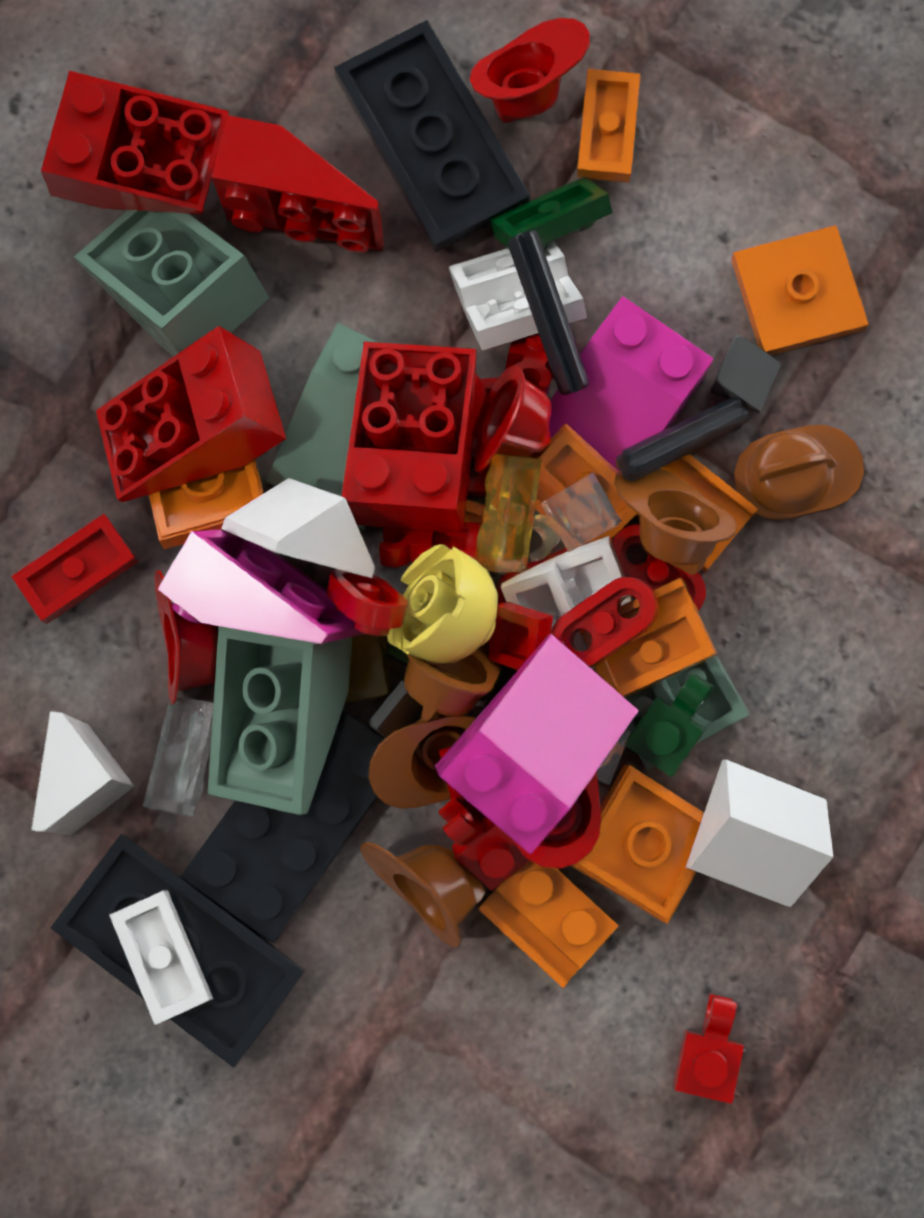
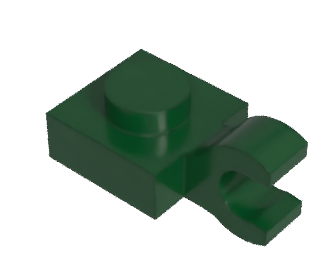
(667, 730)

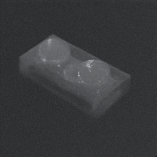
(181, 757)

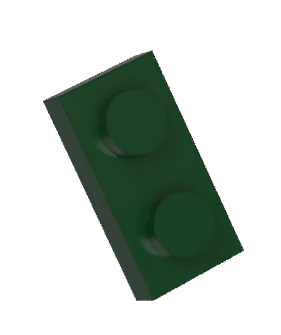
(555, 214)

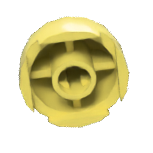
(447, 608)

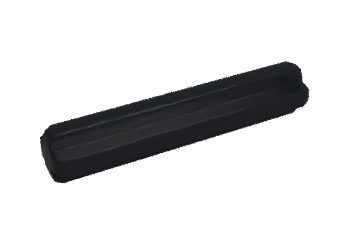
(548, 312)
(681, 439)

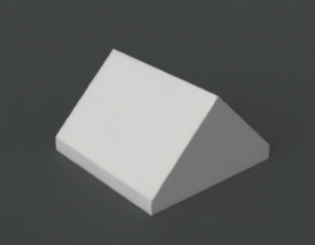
(304, 525)
(75, 777)
(762, 835)

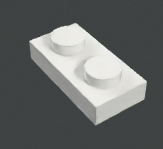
(161, 957)

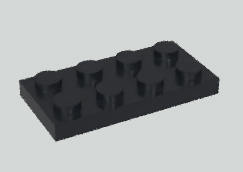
(431, 135)
(270, 860)
(240, 967)

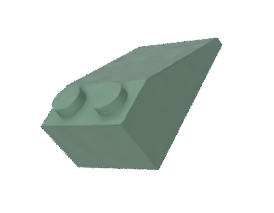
(173, 276)
(323, 418)
(274, 716)

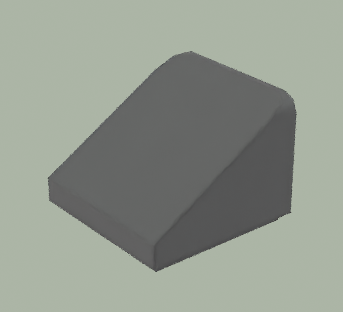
(746, 374)
(396, 712)

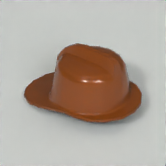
(799, 471)
(675, 519)
(451, 687)
(405, 762)
(430, 883)

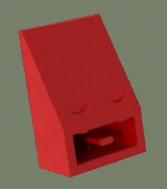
(131, 148)
(285, 186)
(191, 418)
(411, 437)

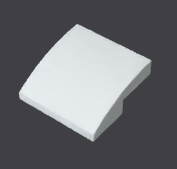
(496, 299)
(566, 581)

